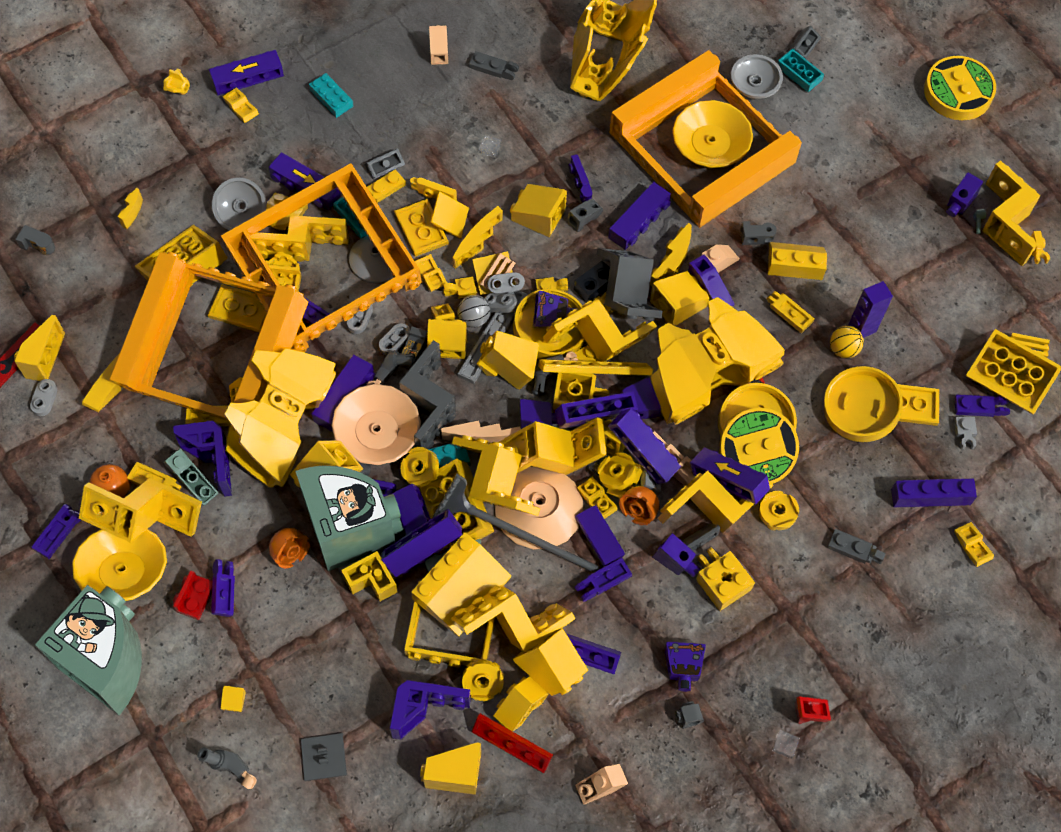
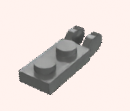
(493, 66)

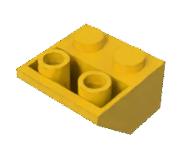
(450, 336)

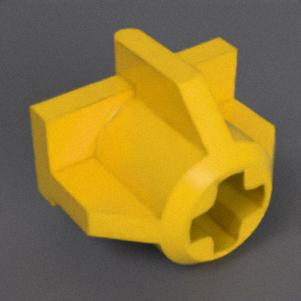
(176, 82)

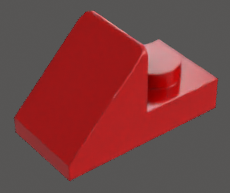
(812, 710)

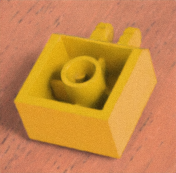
(580, 383)
(726, 568)

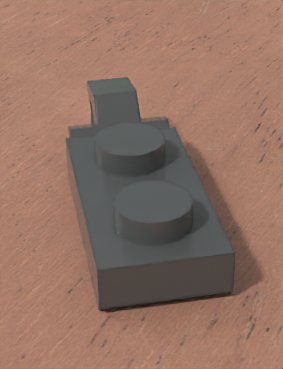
(855, 548)

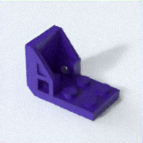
(199, 440)
(409, 714)

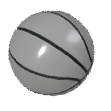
(474, 310)

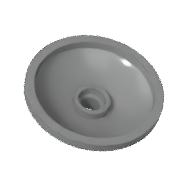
(757, 70)
(230, 195)
(366, 264)

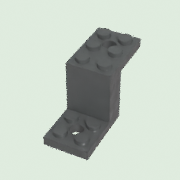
(629, 284)
(428, 396)

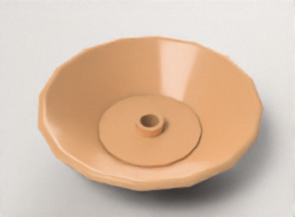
(376, 408)
(557, 512)

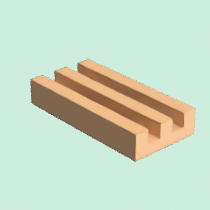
(499, 257)

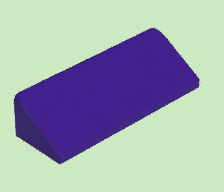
(600, 535)
(595, 654)

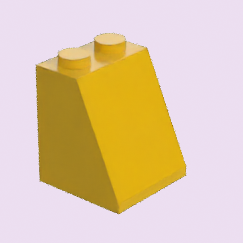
(539, 208)
(678, 297)
(510, 357)
(327, 454)
(553, 663)
(453, 770)

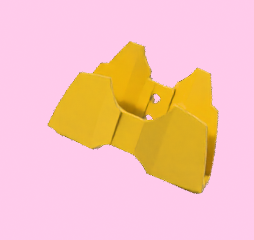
(624, 23)
(694, 367)
(266, 432)

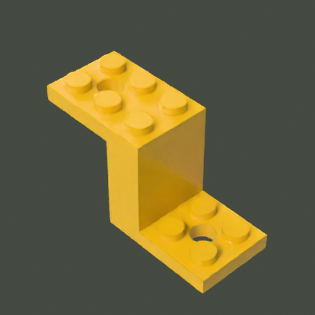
(1004, 220)
(598, 330)
(558, 448)
(495, 474)
(710, 499)
(139, 510)
(519, 629)

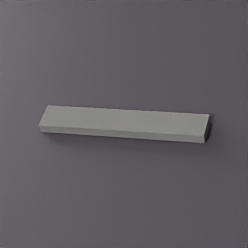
(500, 322)

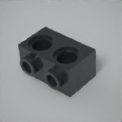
(592, 279)

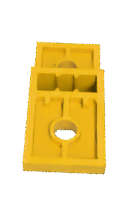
(301, 234)

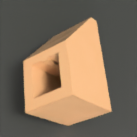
(438, 44)
(601, 783)

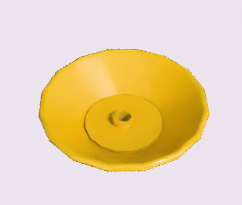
(717, 123)
(104, 555)

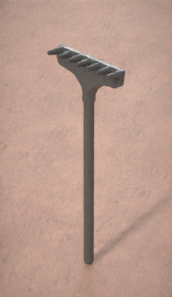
(456, 502)

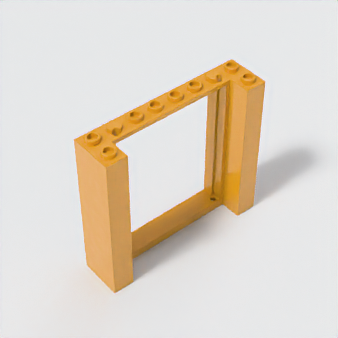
(674, 95)
(372, 220)
(158, 316)

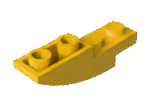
(675, 255)

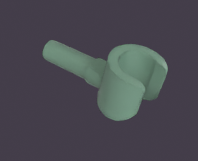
(978, 216)

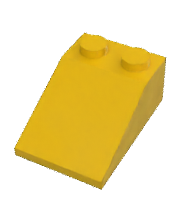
(40, 350)

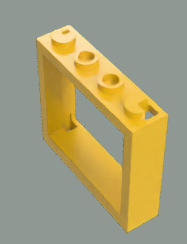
(438, 657)

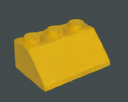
(797, 261)

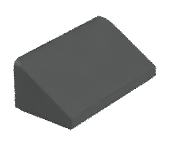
(805, 41)
(385, 163)
(702, 536)

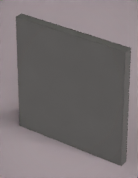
(323, 757)

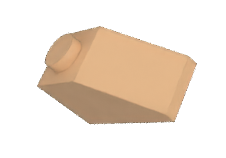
(721, 256)

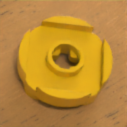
(430, 467)
(624, 477)
(774, 520)
(486, 669)

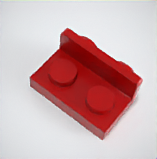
(193, 596)

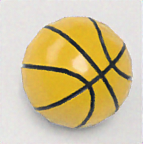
(846, 342)

